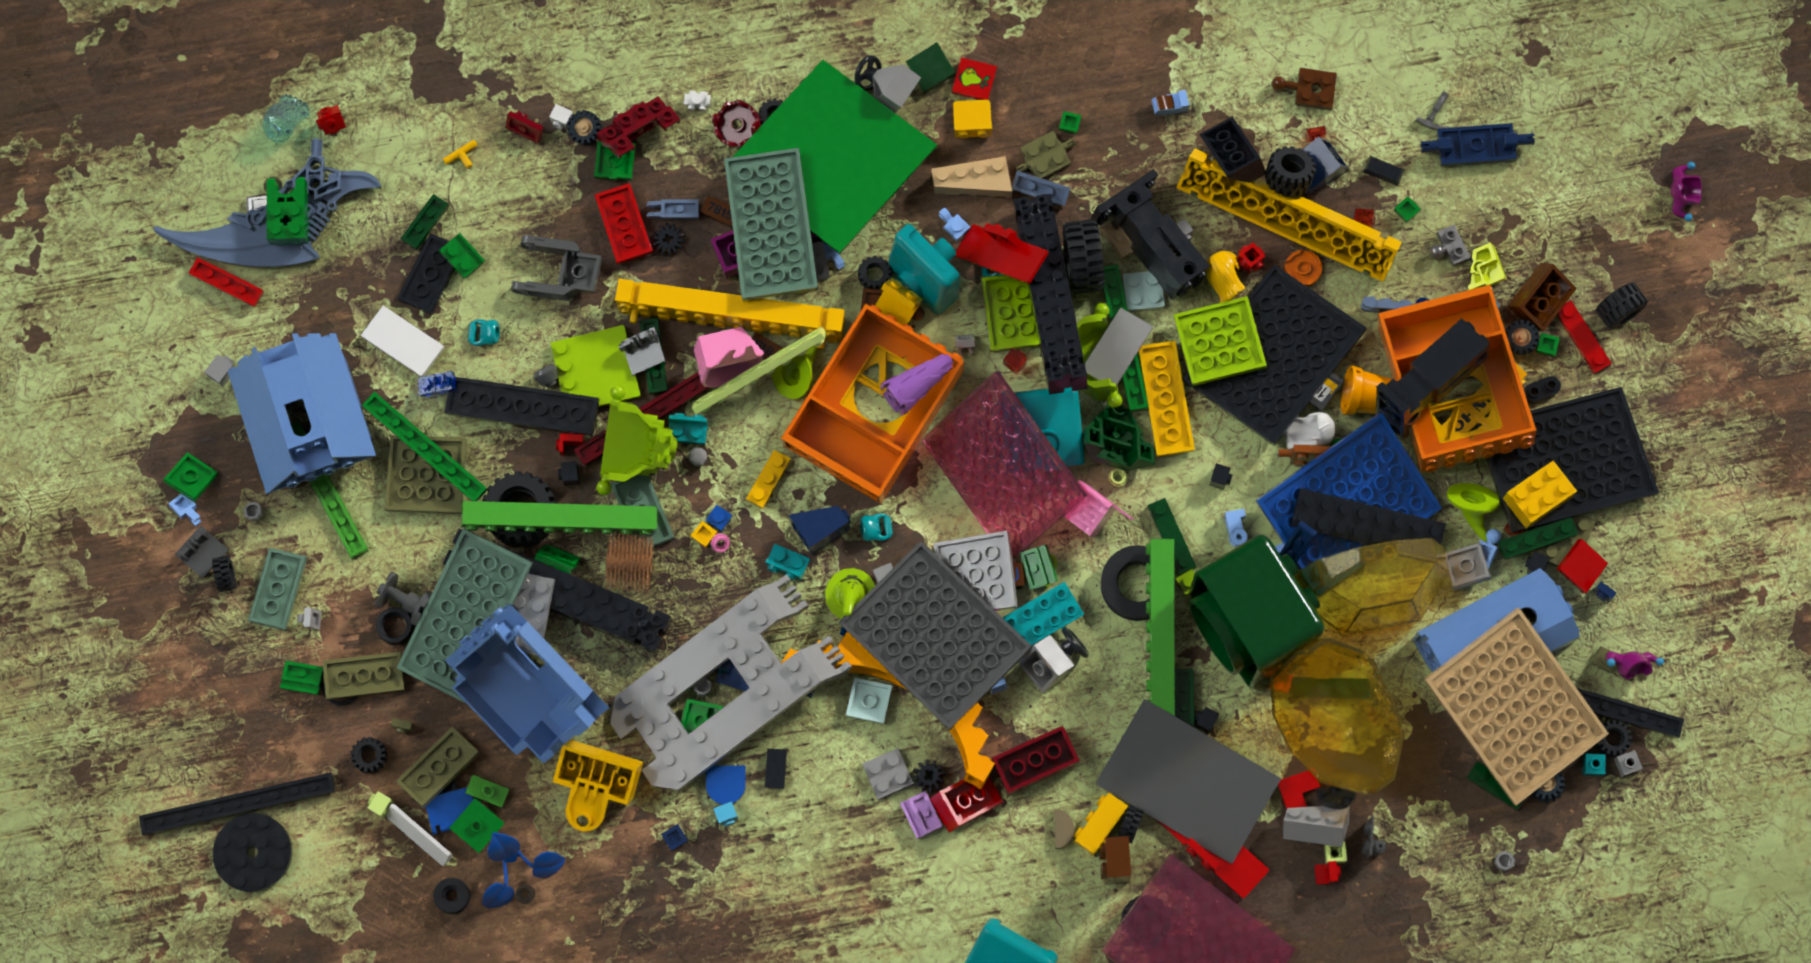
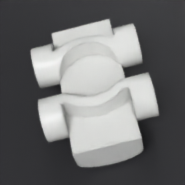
(695, 99)

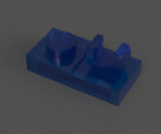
(436, 383)

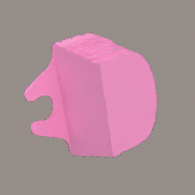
(725, 356)
(1092, 511)

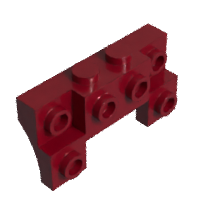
(634, 123)

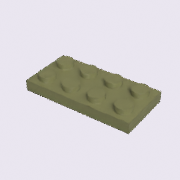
(362, 676)
(437, 767)

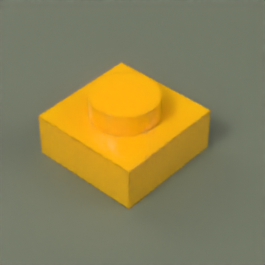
(703, 534)

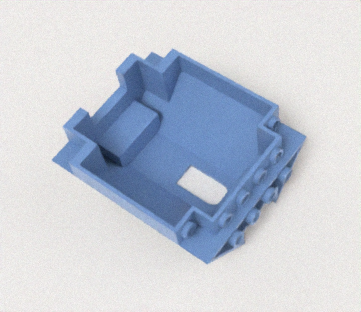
(298, 370)
(513, 695)

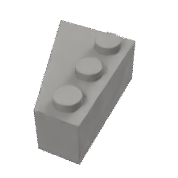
(1316, 825)

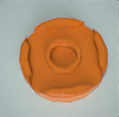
(1304, 267)

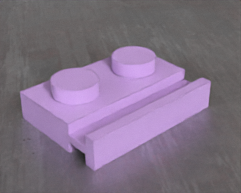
(921, 815)

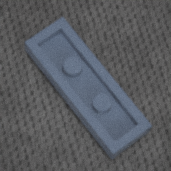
(1037, 186)

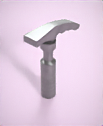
(1438, 105)

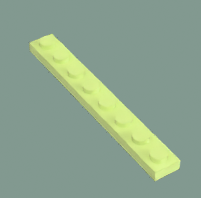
(766, 367)

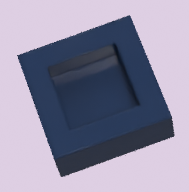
(1604, 592)
(674, 837)

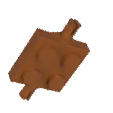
(1302, 454)

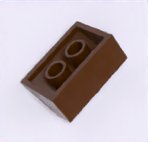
(1542, 296)

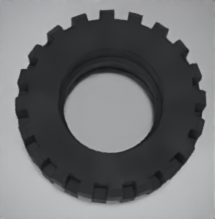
(1083, 256)
(514, 485)

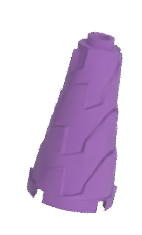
(913, 384)

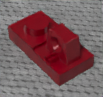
(524, 127)

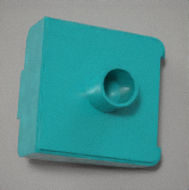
(925, 268)
(1059, 421)
(1003, 945)

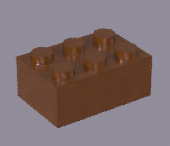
(1116, 860)

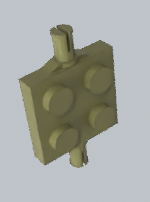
(1045, 155)

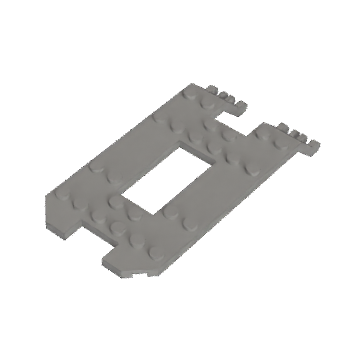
(770, 693)

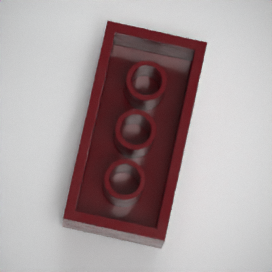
(1035, 760)

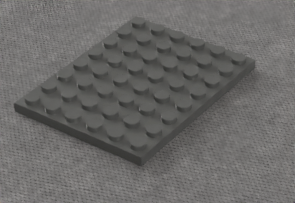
(935, 635)

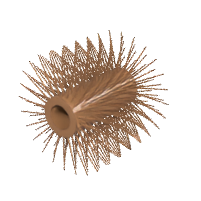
(629, 562)

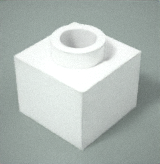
(560, 116)

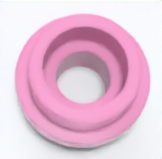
(723, 546)

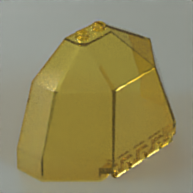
(1376, 585)
(1338, 716)

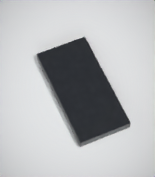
(427, 277)

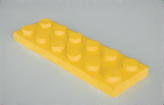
(1166, 399)

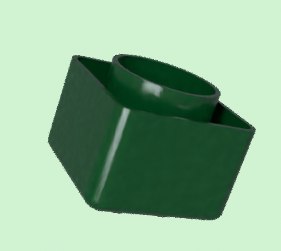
(1254, 610)

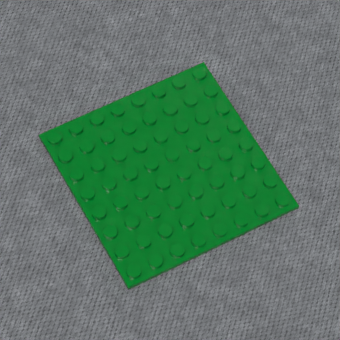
(849, 150)

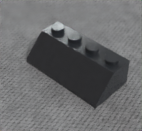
(1233, 151)

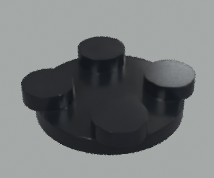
(1335, 797)

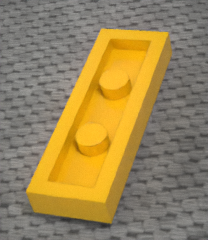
(768, 479)

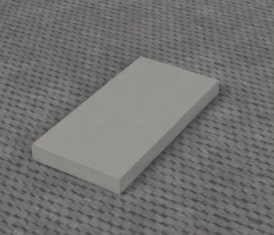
(1117, 347)

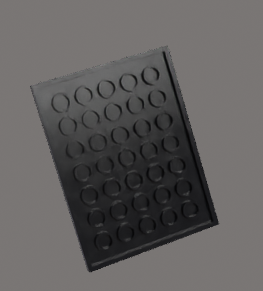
(1302, 347)
(1593, 447)

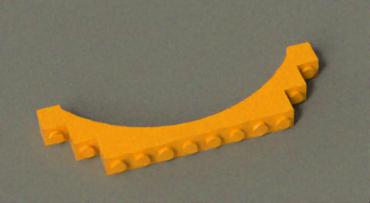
(967, 737)

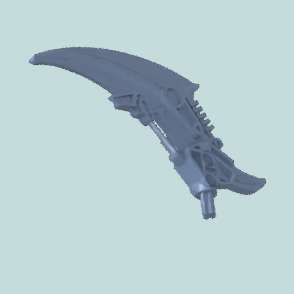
(245, 238)

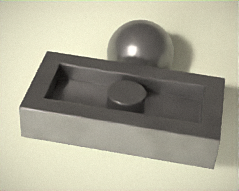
(1451, 245)

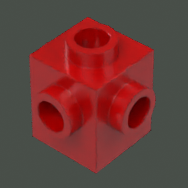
(330, 120)
(1251, 252)

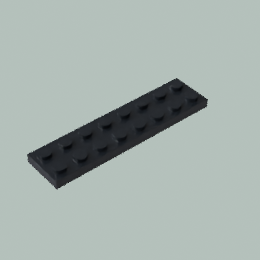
(523, 406)
(1360, 521)

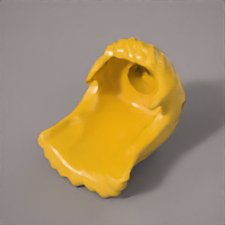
(1223, 275)

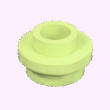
(1121, 473)

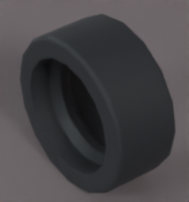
(380, 626)

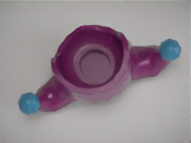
(1685, 190)
(1632, 663)

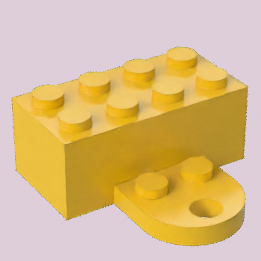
(594, 780)

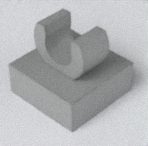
(965, 341)
(310, 619)

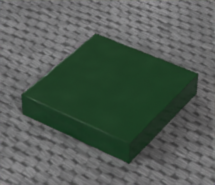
(931, 67)

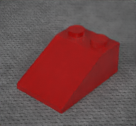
(965, 802)

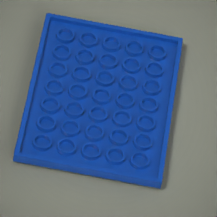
(1362, 468)

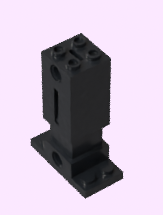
(1154, 237)
(1431, 376)

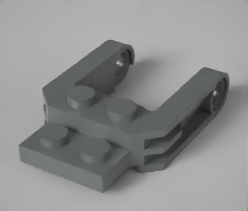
(577, 271)

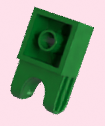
(285, 208)

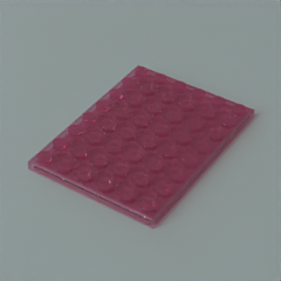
(1003, 465)
(1191, 922)

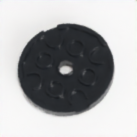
(237, 838)

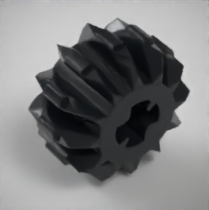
(931, 769)

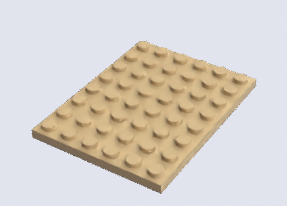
(1516, 706)

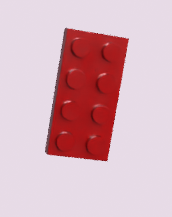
(623, 223)

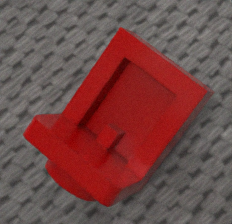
(568, 440)
(1327, 873)

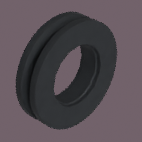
(1109, 583)

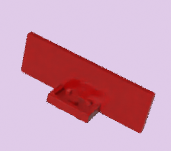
(1001, 252)
(1240, 875)

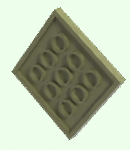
(417, 485)

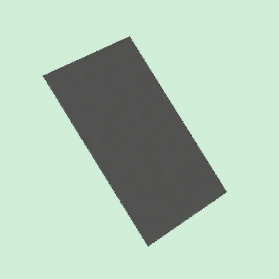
(1188, 781)

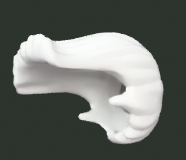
(1314, 430)

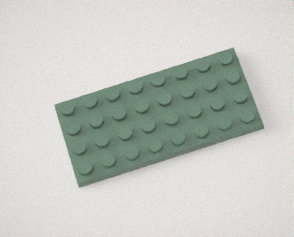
(770, 224)
(470, 589)

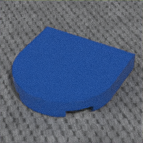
(726, 783)

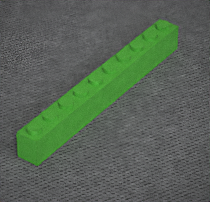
(558, 517)
(1161, 624)

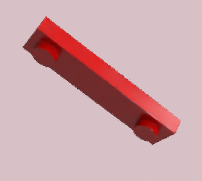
(226, 282)
(1583, 338)

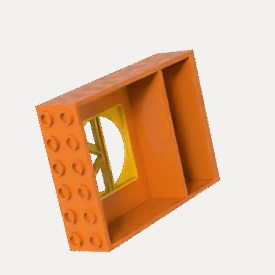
(1413, 329)
(834, 432)

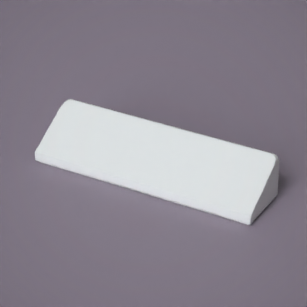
(418, 835)

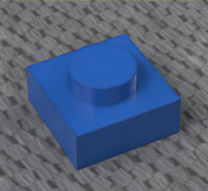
(719, 518)

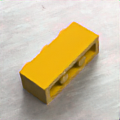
(1100, 823)

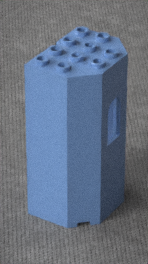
(1534, 591)

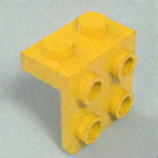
(972, 119)
(898, 301)

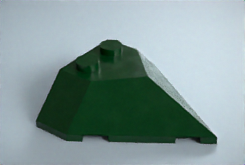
(1118, 440)

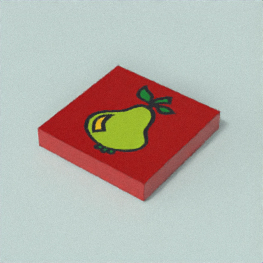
(974, 79)

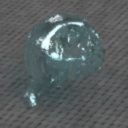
(283, 117)

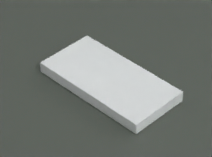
(402, 341)

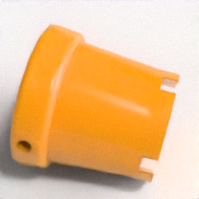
(1359, 391)

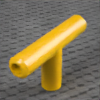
(460, 153)

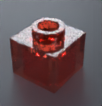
(1365, 217)
(1015, 361)

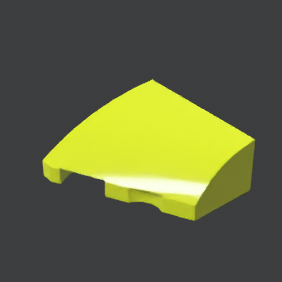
(1486, 267)

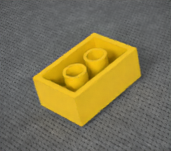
(1539, 494)

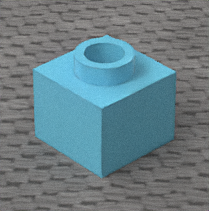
(726, 814)

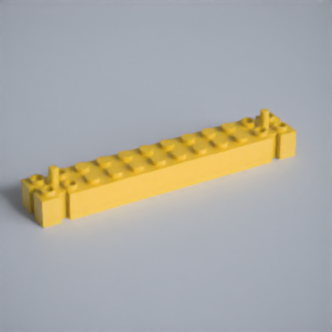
(1291, 217)
(728, 310)

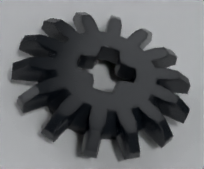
(664, 246)

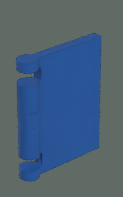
(447, 808)

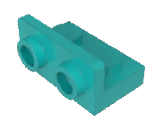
(689, 429)
(787, 562)

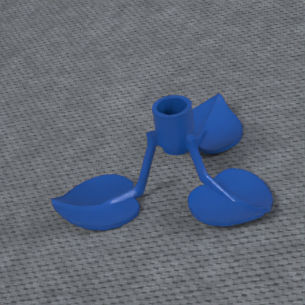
(507, 849)

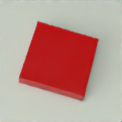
(1582, 566)

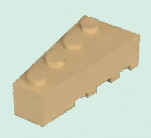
(974, 178)

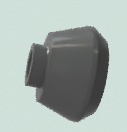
(546, 375)

